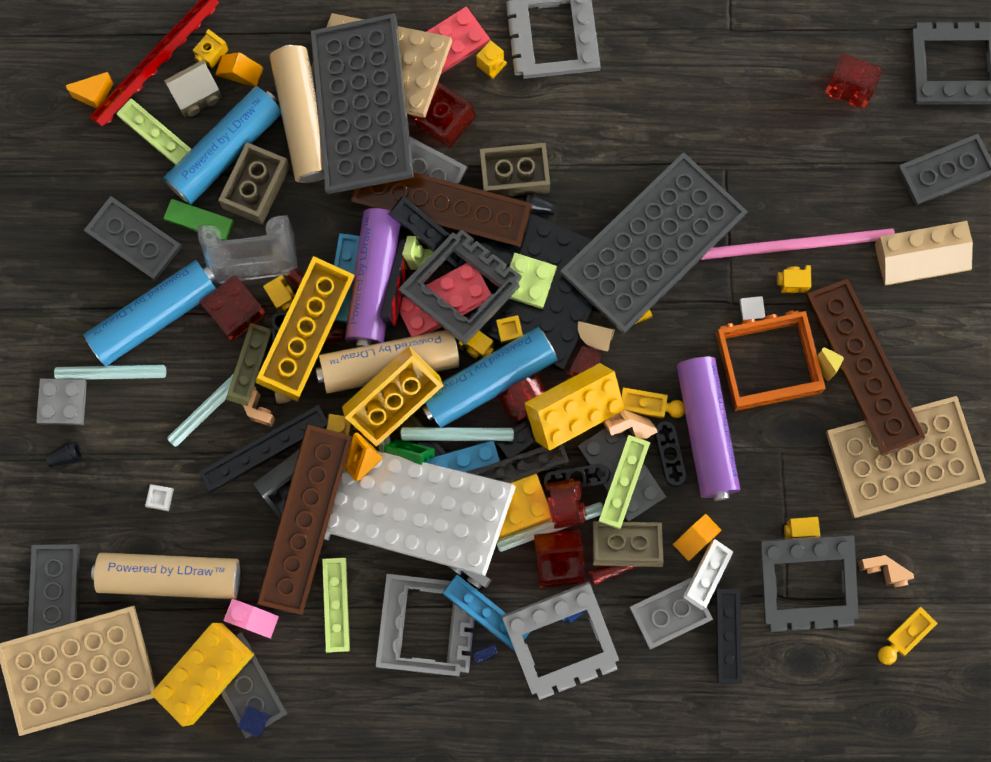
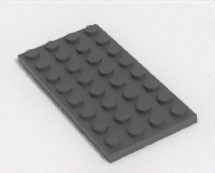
(361, 104)
(653, 243)

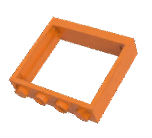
(771, 322)

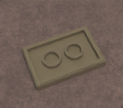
(630, 546)

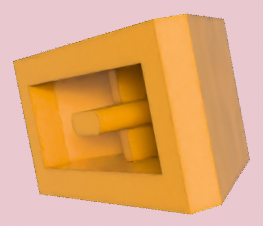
(239, 69)
(91, 90)
(361, 457)
(696, 537)

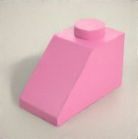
(251, 618)

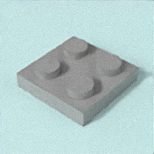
(61, 401)

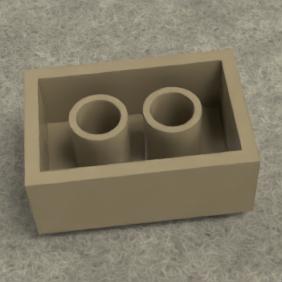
(515, 170)
(254, 183)

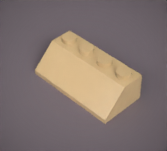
(925, 253)

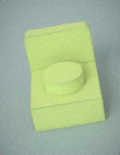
(414, 253)

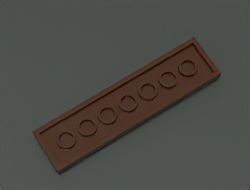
(454, 206)
(865, 367)
(304, 519)

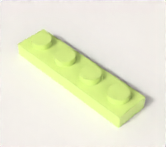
(153, 131)
(624, 482)
(336, 605)

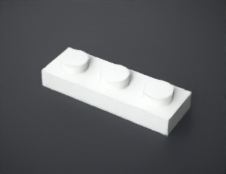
(708, 574)

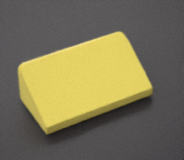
(829, 362)

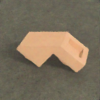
(261, 415)
(638, 425)
(893, 572)

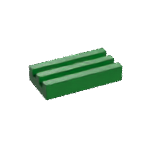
(410, 451)

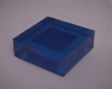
(485, 654)
(253, 721)

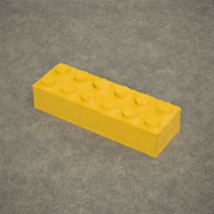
(305, 329)

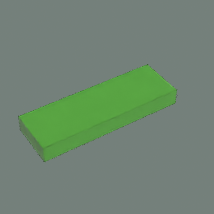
(193, 217)

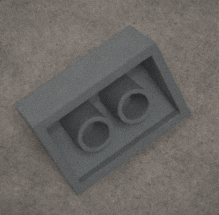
(276, 484)

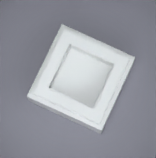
(752, 308)
(159, 497)

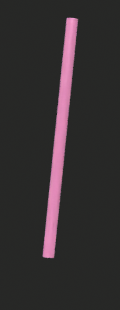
(795, 244)

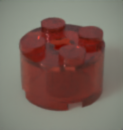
(519, 394)
(565, 503)

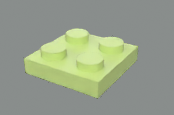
(535, 280)

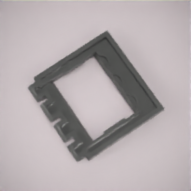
(948, 91)
(439, 309)
(807, 550)

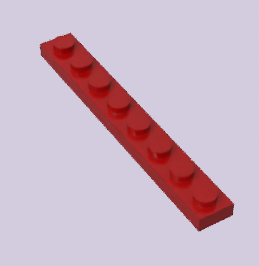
(148, 66)

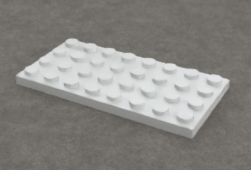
(423, 512)

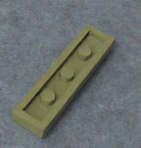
(248, 364)

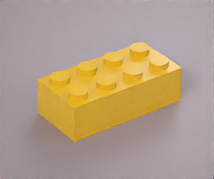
(392, 396)
(574, 406)
(526, 507)
(202, 674)

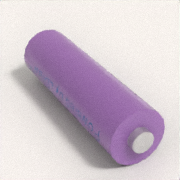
(372, 274)
(708, 428)

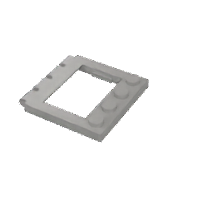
(522, 46)
(547, 612)
(393, 625)

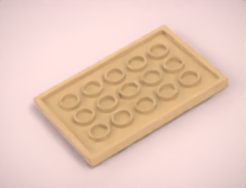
(422, 63)
(915, 473)
(76, 670)

